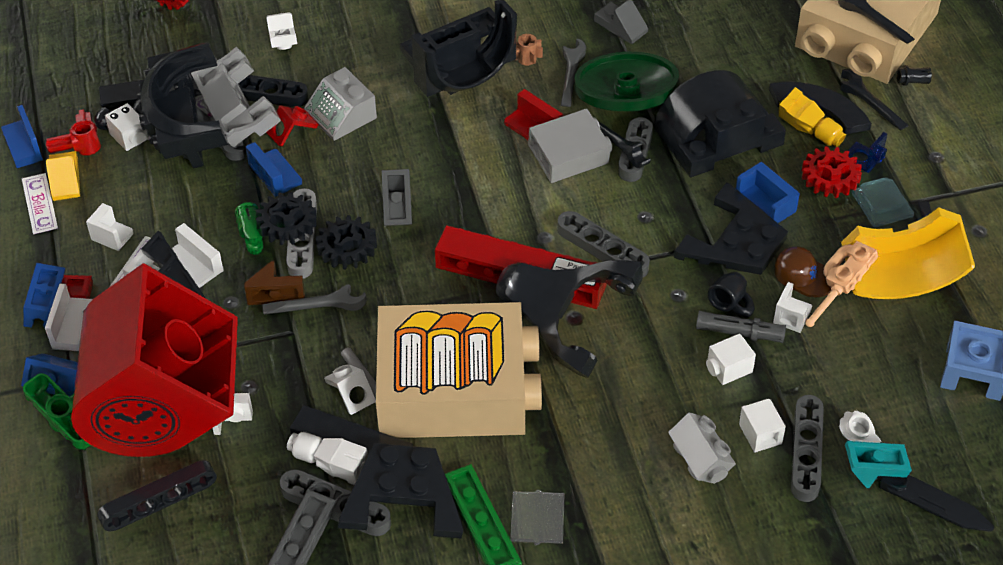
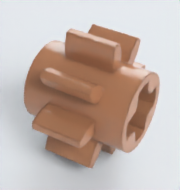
(528, 49)

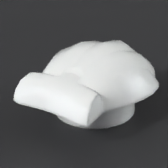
(858, 427)

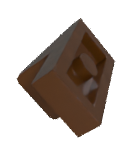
(268, 288)

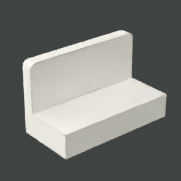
(197, 255)
(65, 320)

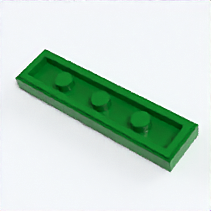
(481, 518)

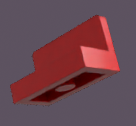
(529, 113)

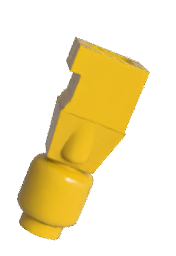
(809, 118)

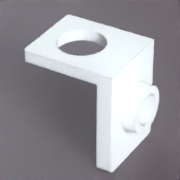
(345, 379)

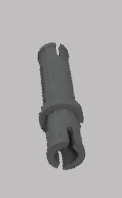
(746, 327)

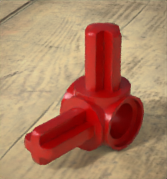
(82, 137)

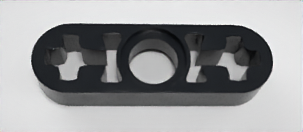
(294, 92)

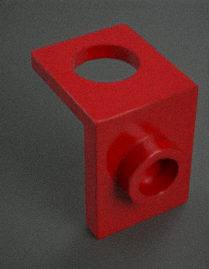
(291, 117)

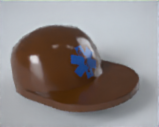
(801, 268)

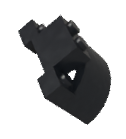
(727, 113)

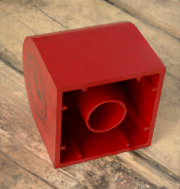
(152, 366)

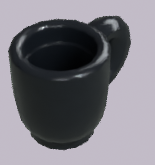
(728, 292)

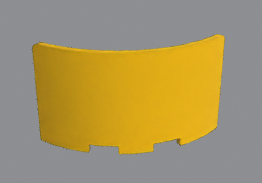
(916, 259)

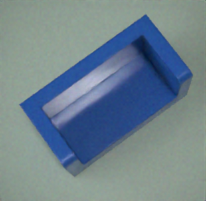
(768, 192)

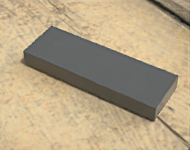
(304, 530)

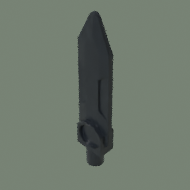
(936, 502)

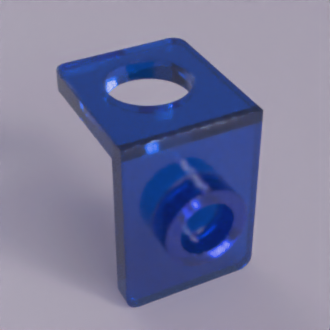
(875, 153)

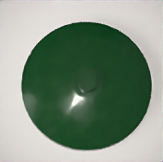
(626, 81)

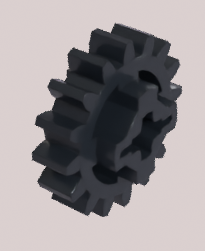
(286, 218)
(346, 242)

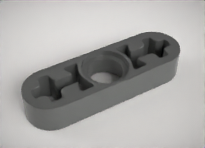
(634, 126)

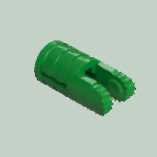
(248, 227)

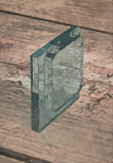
(882, 202)

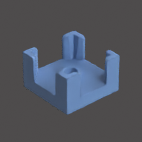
(976, 355)

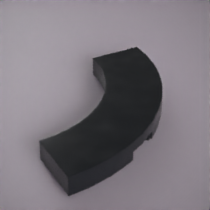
(834, 104)

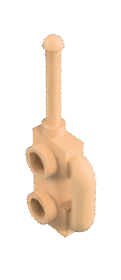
(844, 277)

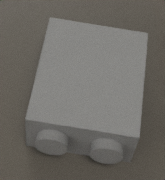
(569, 145)

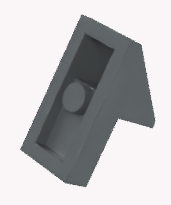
(622, 21)
(396, 197)

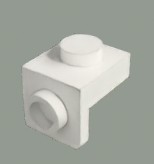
(281, 30)

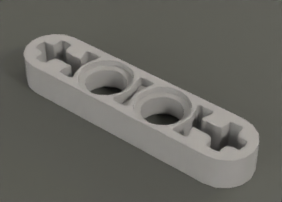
(305, 252)

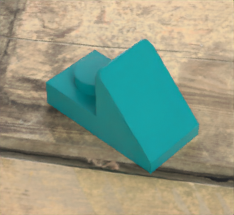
(877, 459)

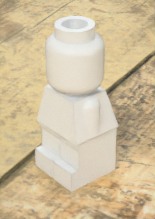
(332, 455)

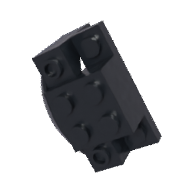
(453, 54)
(172, 115)

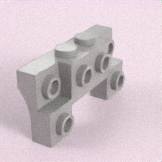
(227, 102)

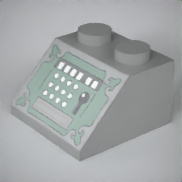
(341, 104)

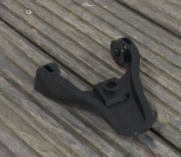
(549, 292)

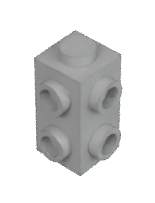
(702, 448)

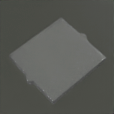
(537, 517)

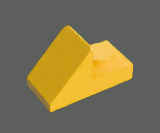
(63, 175)

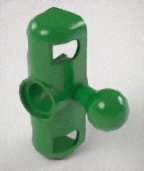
(48, 406)

